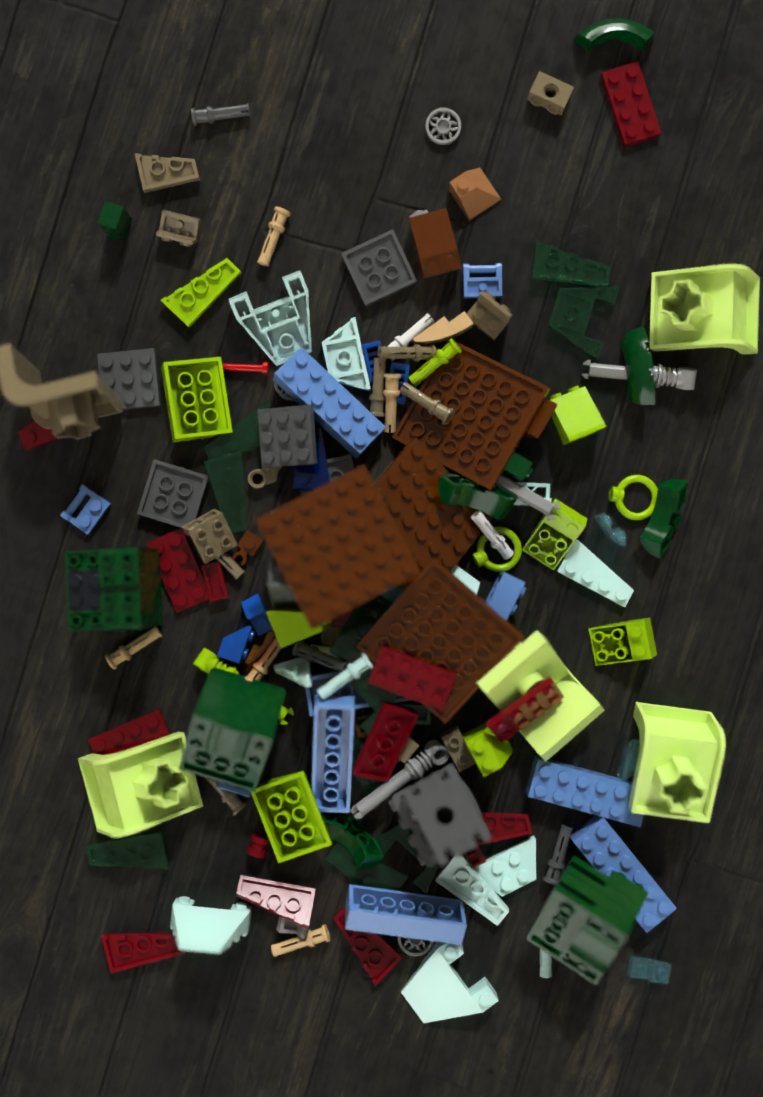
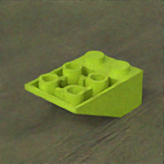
(555, 537)
(623, 642)

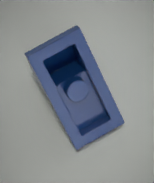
(256, 613)

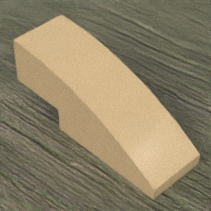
(443, 330)

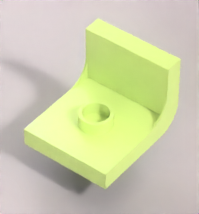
(705, 308)
(525, 669)
(676, 762)
(139, 786)

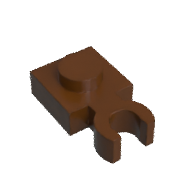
(249, 545)

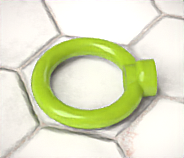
(617, 493)
(481, 558)

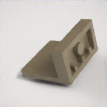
(489, 315)
(210, 535)

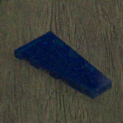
(313, 476)

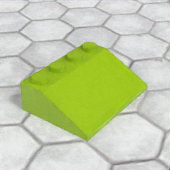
(196, 398)
(291, 816)

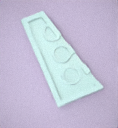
(592, 573)

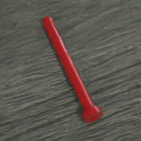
(247, 368)

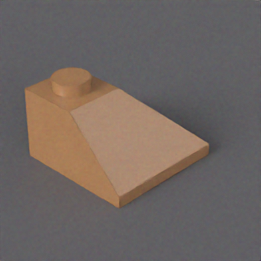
(473, 192)

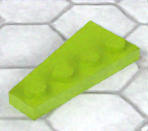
(198, 295)

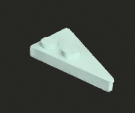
(296, 670)

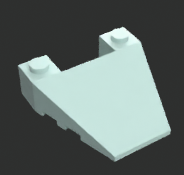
(280, 325)
(208, 928)
(440, 993)

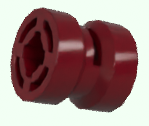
(259, 843)

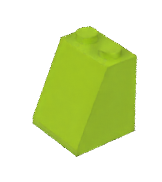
(576, 415)
(292, 626)
(487, 749)

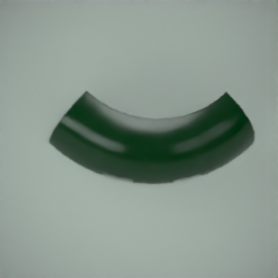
(615, 28)
(638, 362)
(470, 494)
(665, 516)
(354, 838)

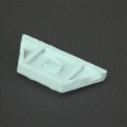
(345, 356)
(510, 867)

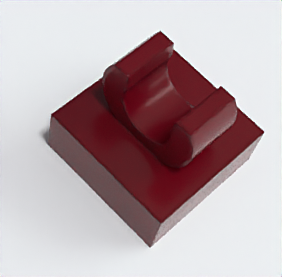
(474, 856)

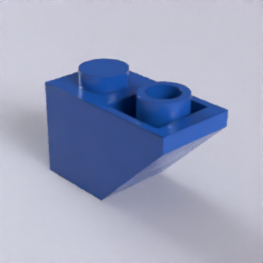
(234, 645)

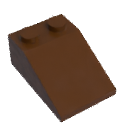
(434, 243)

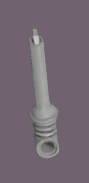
(681, 378)
(527, 496)
(412, 770)

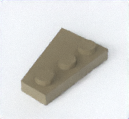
(164, 172)

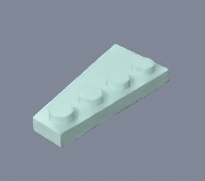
(468, 885)

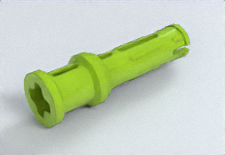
(442, 357)

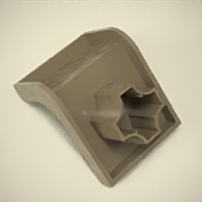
(66, 405)

